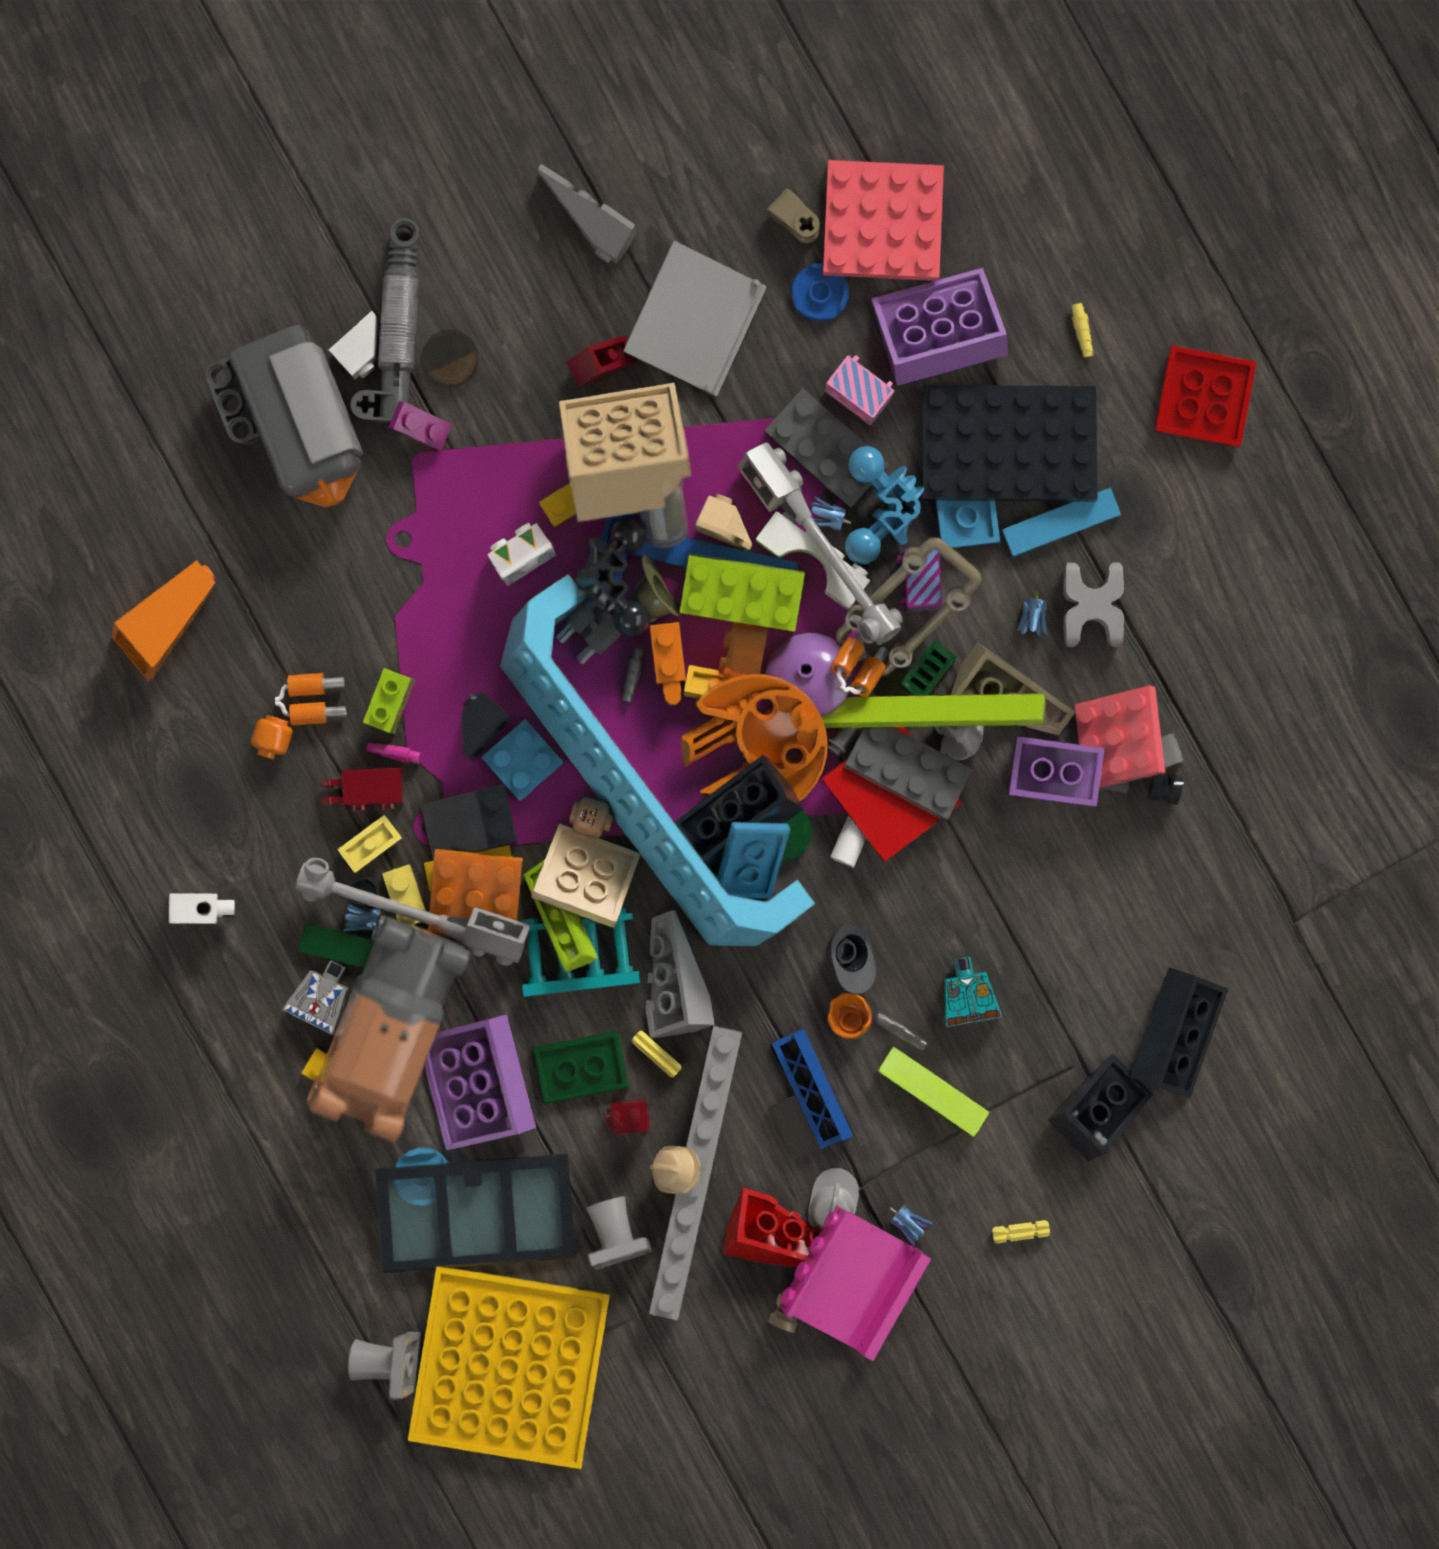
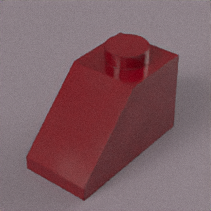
(600, 361)

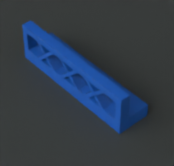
(822, 1084)

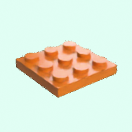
(473, 881)

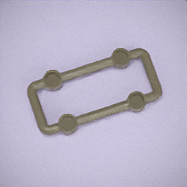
(915, 562)

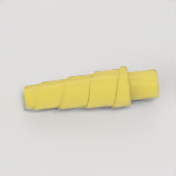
(1081, 325)

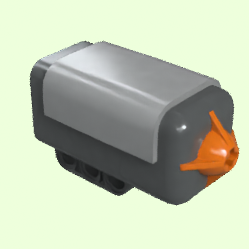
(296, 412)

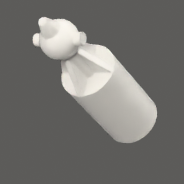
(848, 844)

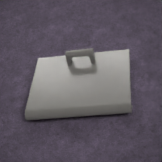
(694, 318)

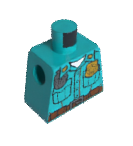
(968, 996)

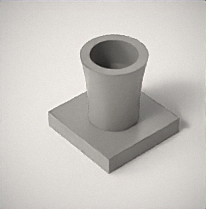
(614, 1234)
(390, 1363)

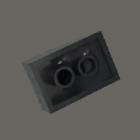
(470, 821)
(1100, 1108)

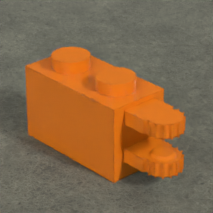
(668, 660)

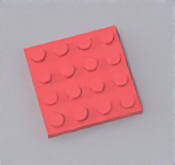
(883, 220)

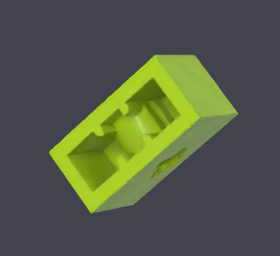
(389, 701)

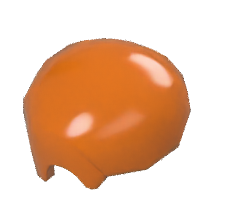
(849, 1016)

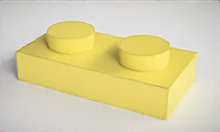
(370, 843)
(404, 889)

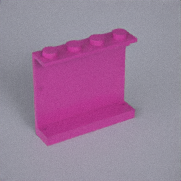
(854, 1282)

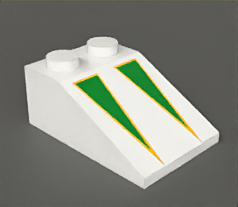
(521, 554)

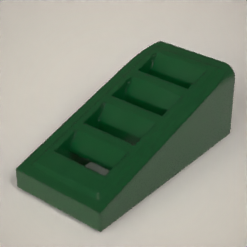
(911, 687)

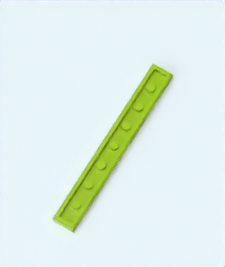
(938, 711)

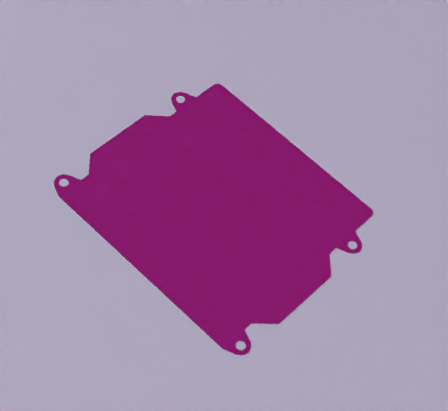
(462, 614)

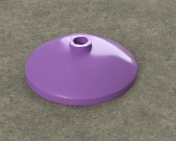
(818, 653)

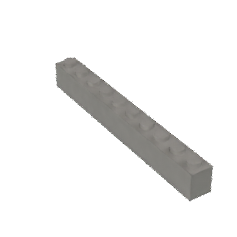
(703, 1141)

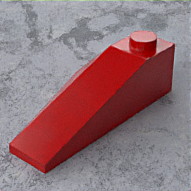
(767, 1232)

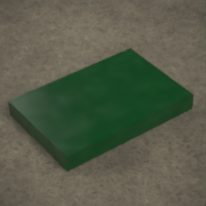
(581, 1067)

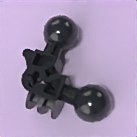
(598, 581)

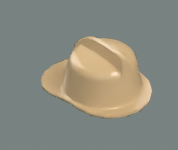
(676, 1169)

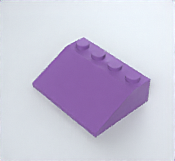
(940, 326)
(478, 1083)

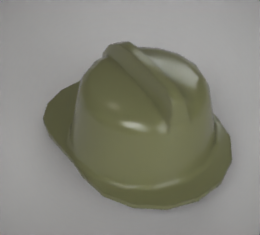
(653, 593)

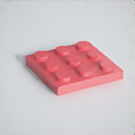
(1127, 730)

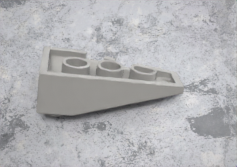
(603, 226)
(678, 991)

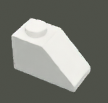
(358, 347)

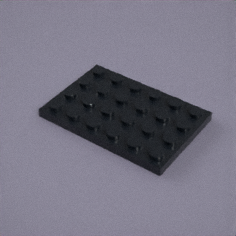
(1009, 443)

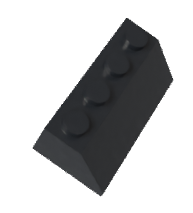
(751, 796)
(1179, 1032)

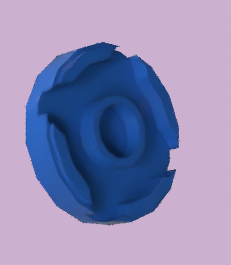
(819, 295)

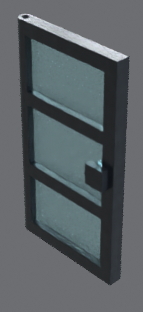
(475, 1213)

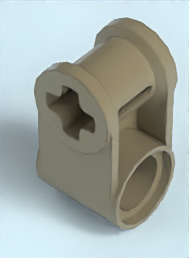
(791, 213)

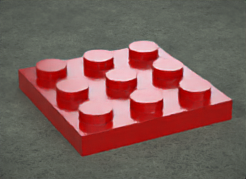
(1205, 396)

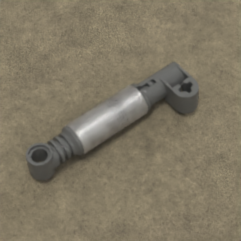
(397, 328)

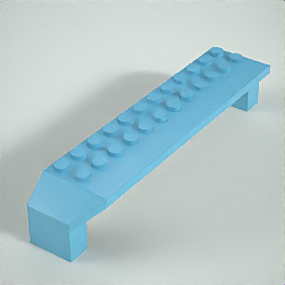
(715, 915)

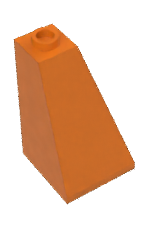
(159, 621)

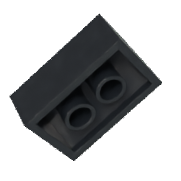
(481, 724)

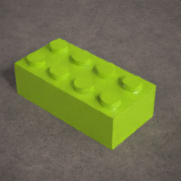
(742, 592)

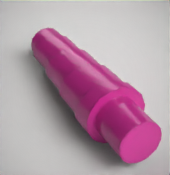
(393, 752)

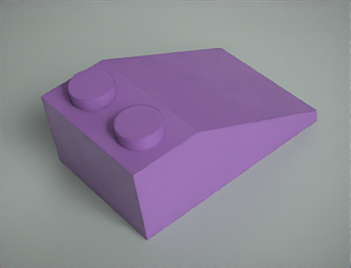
(1056, 771)

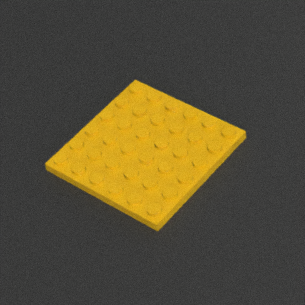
(508, 1367)

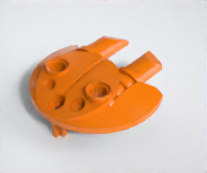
(787, 724)

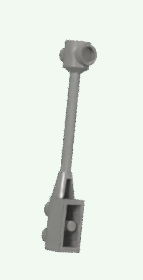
(780, 488)
(480, 932)

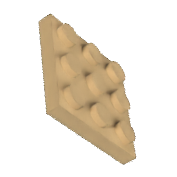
(586, 875)

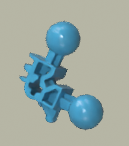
(867, 466)

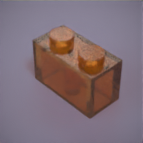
(745, 650)

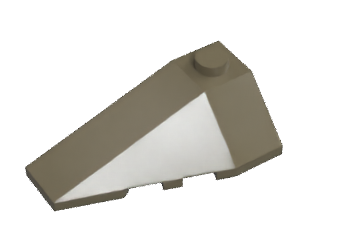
(990, 675)

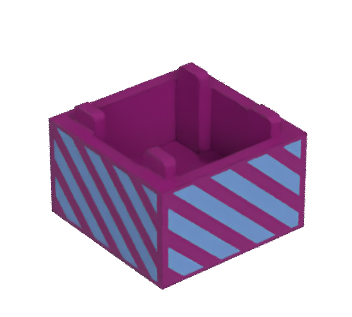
(923, 589)

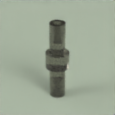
(900, 1031)

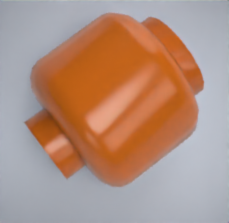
(271, 736)

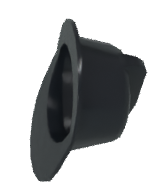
(852, 958)

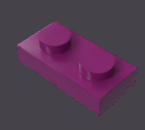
(420, 425)

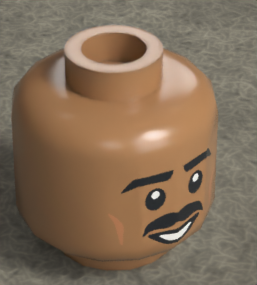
(591, 817)

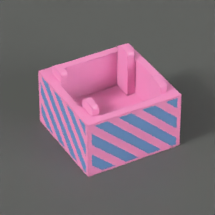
(859, 390)

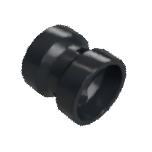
(1166, 788)
(366, 884)

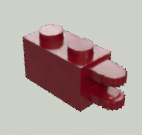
(367, 788)
(628, 1116)

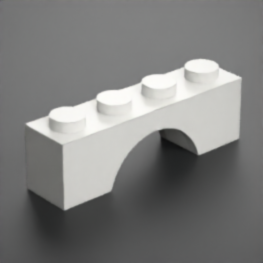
(784, 537)

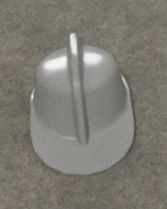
(832, 1189)

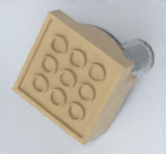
(629, 458)

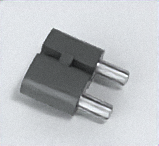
(596, 631)

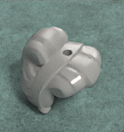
(960, 741)

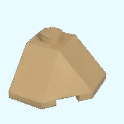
(723, 522)

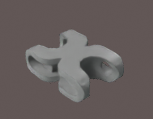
(1093, 604)

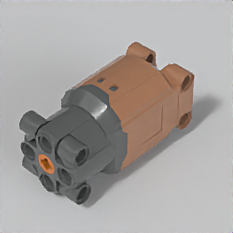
(387, 1027)

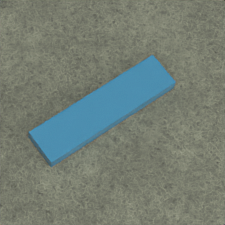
(1060, 523)

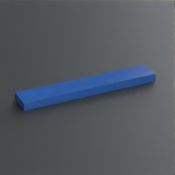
(679, 554)

